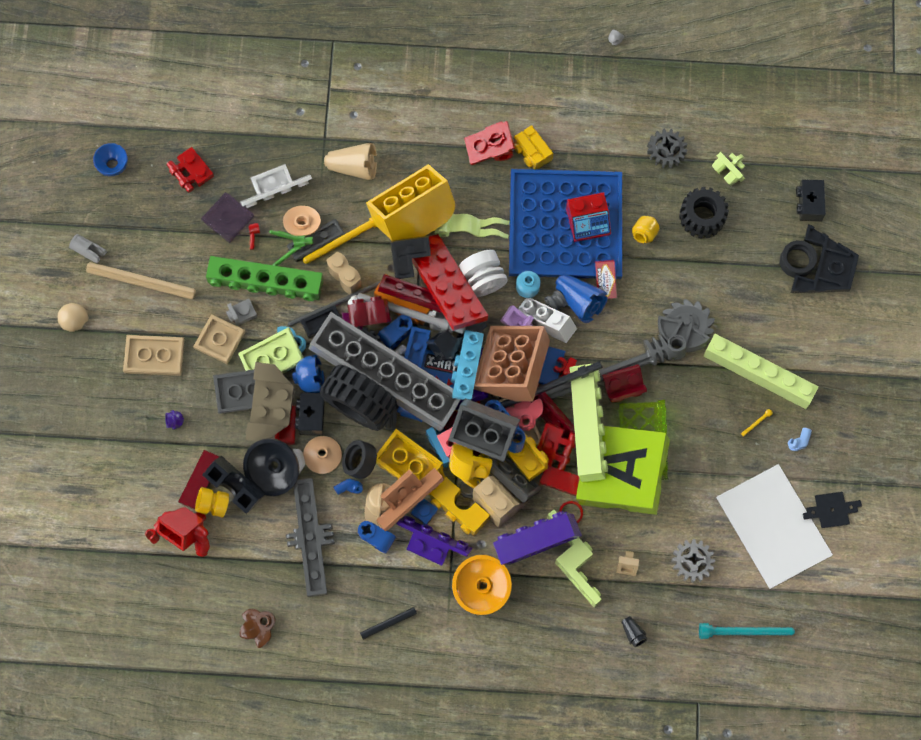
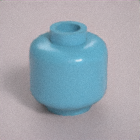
(528, 284)

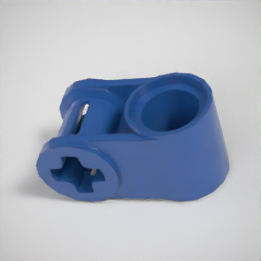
(394, 334)
(378, 538)

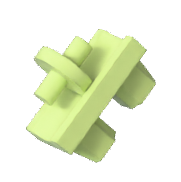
(734, 174)

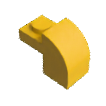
(464, 464)

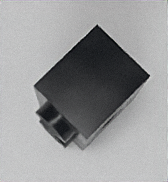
(811, 200)
(310, 425)

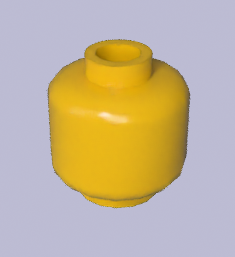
(645, 229)

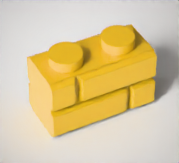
(532, 148)

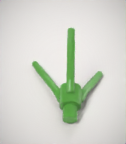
(299, 241)

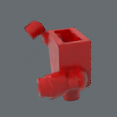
(182, 530)

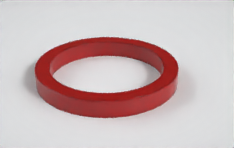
(575, 503)

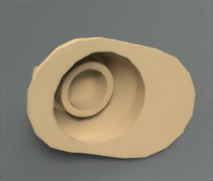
(375, 505)

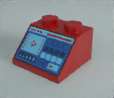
(588, 217)

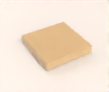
(219, 339)

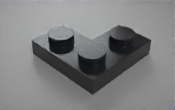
(404, 251)

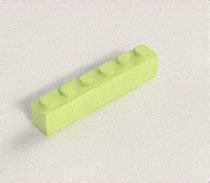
(760, 371)
(588, 427)

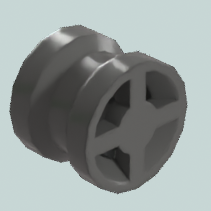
(556, 300)

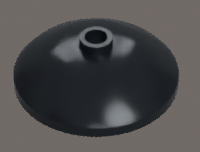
(260, 467)

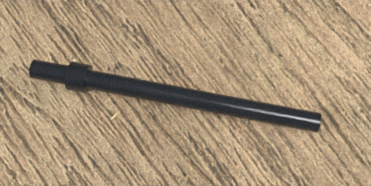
(582, 372)

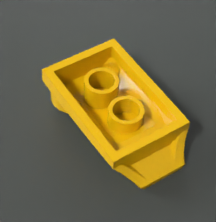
(402, 454)

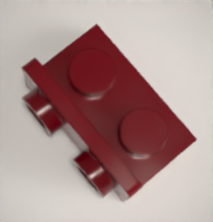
(624, 383)

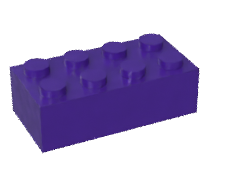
(537, 539)

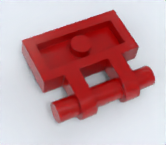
(194, 165)
(550, 442)

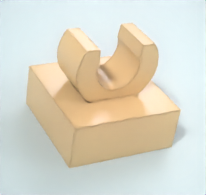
(627, 564)

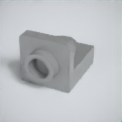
(241, 312)

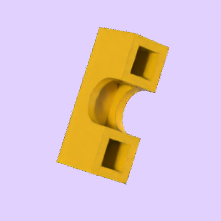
(470, 519)

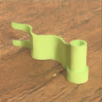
(472, 225)

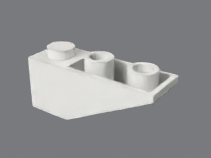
(555, 322)

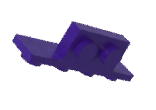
(431, 543)

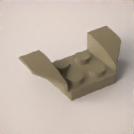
(270, 402)

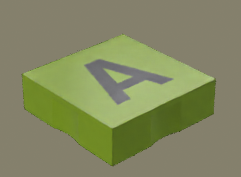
(633, 474)

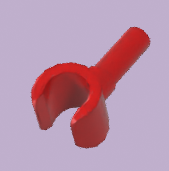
(253, 229)

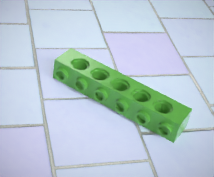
(218, 266)

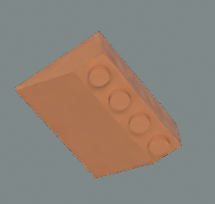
(512, 361)

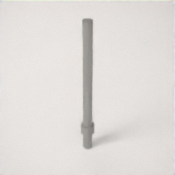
(442, 323)

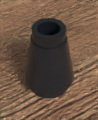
(634, 633)

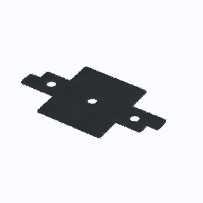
(827, 517)

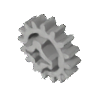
(701, 560)

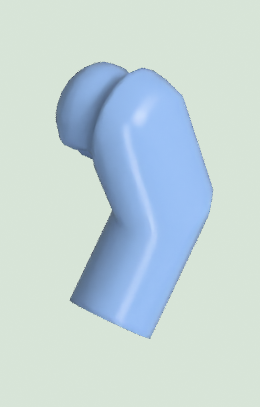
(801, 442)

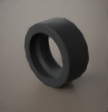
(798, 245)
(367, 463)

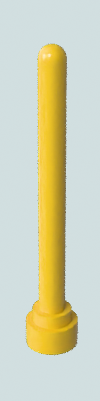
(339, 241)

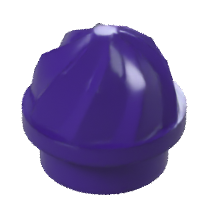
(174, 419)

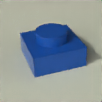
(424, 511)

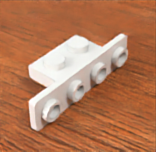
(271, 182)

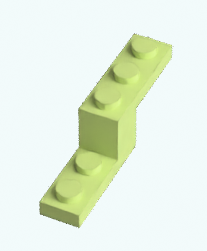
(571, 561)

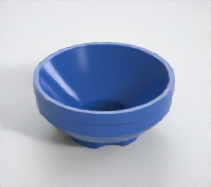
(110, 152)

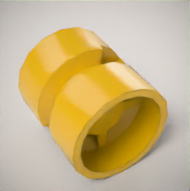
(212, 502)

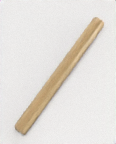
(140, 280)

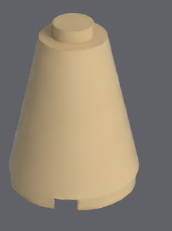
(353, 161)

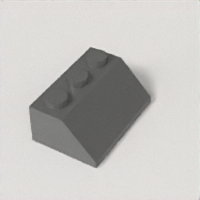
(484, 429)

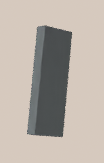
(323, 236)

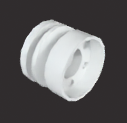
(483, 272)

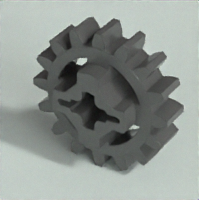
(661, 153)

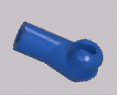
(349, 485)

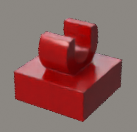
(565, 366)

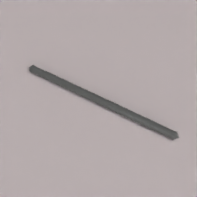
(340, 301)

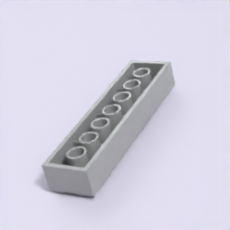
(408, 384)

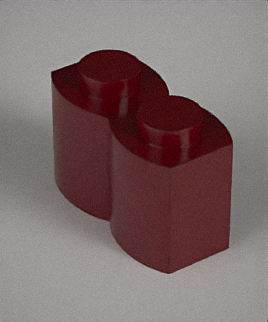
(370, 312)

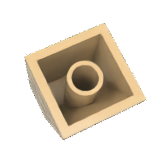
(497, 500)

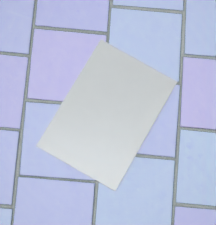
(773, 527)

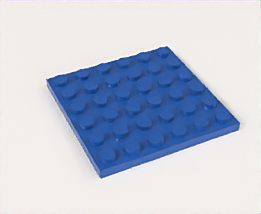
(541, 228)

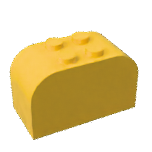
(413, 205)

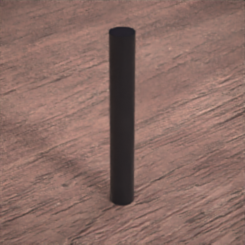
(388, 623)

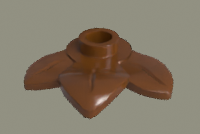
(255, 628)

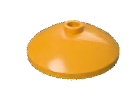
(467, 584)

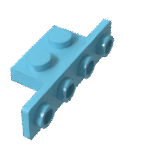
(467, 365)

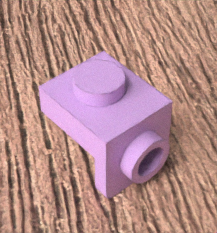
(515, 317)

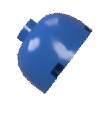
(309, 375)

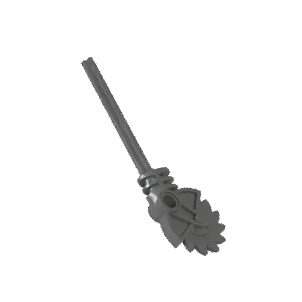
(682, 327)

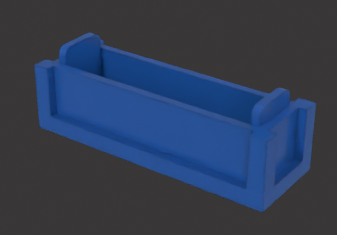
(417, 345)

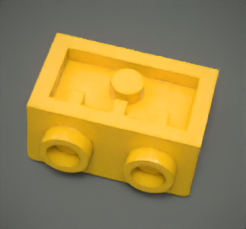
(530, 459)

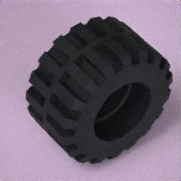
(707, 199)

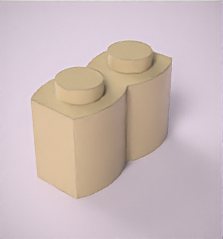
(341, 271)

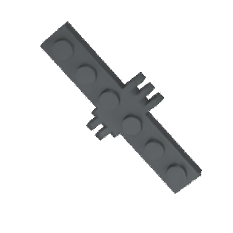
(310, 537)

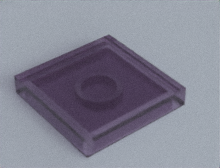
(227, 217)

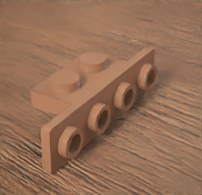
(405, 495)

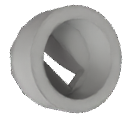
(615, 37)

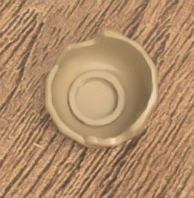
(72, 317)

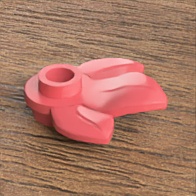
(527, 410)

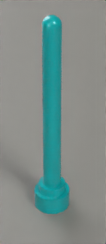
(707, 631)

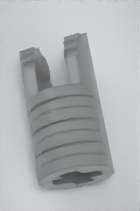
(87, 248)

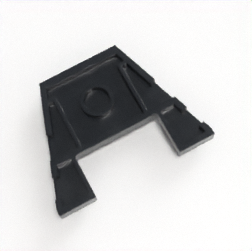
(834, 268)

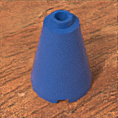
(581, 297)

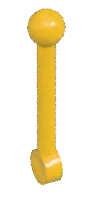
(768, 413)

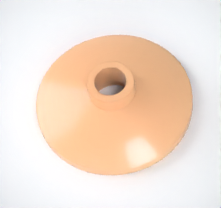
(301, 215)
(326, 463)

